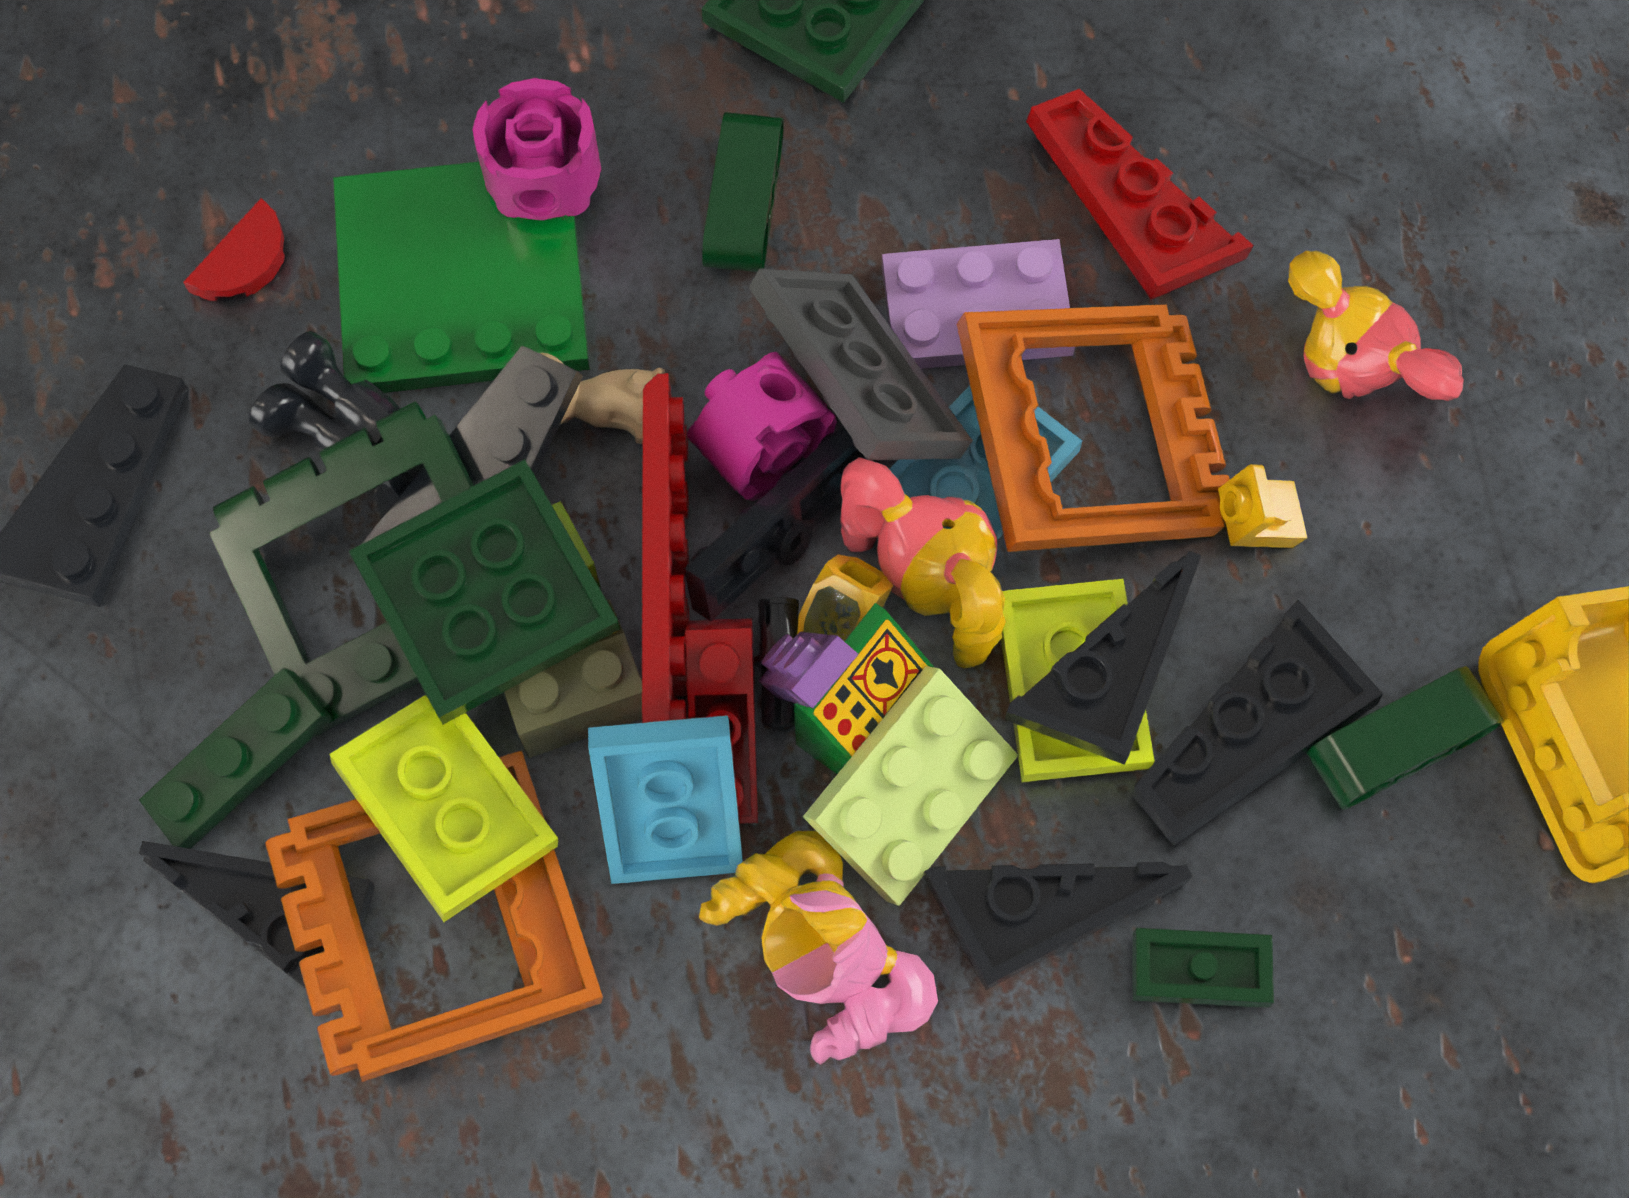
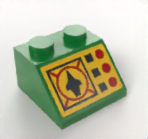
(863, 692)

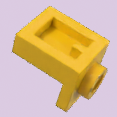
(1261, 510)

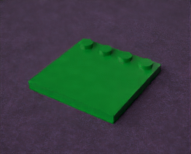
(448, 284)

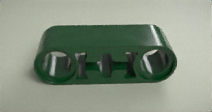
(743, 192)
(1404, 737)

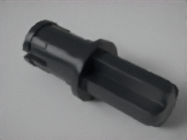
(776, 618)

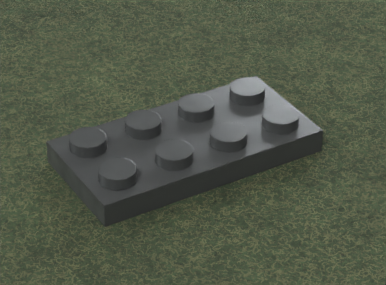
(859, 366)

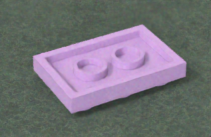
(935, 287)

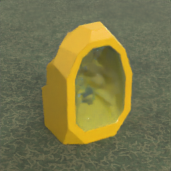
(842, 596)

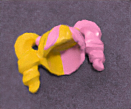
(825, 945)

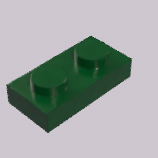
(1203, 967)

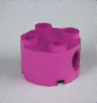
(537, 150)
(759, 424)

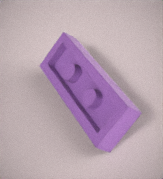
(805, 666)

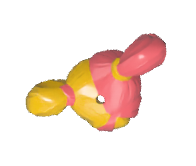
(1381, 329)
(926, 563)

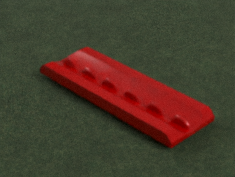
(664, 553)

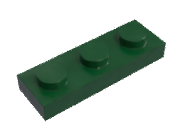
(235, 759)

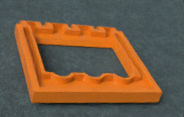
(1020, 456)
(324, 914)

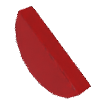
(243, 258)

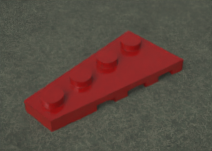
(1142, 213)

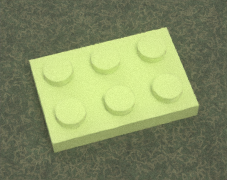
(911, 785)

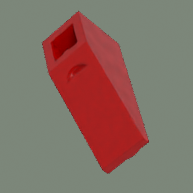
(723, 685)

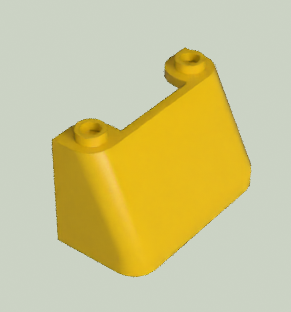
(1566, 715)

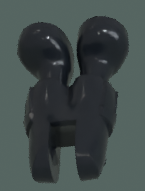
(358, 405)

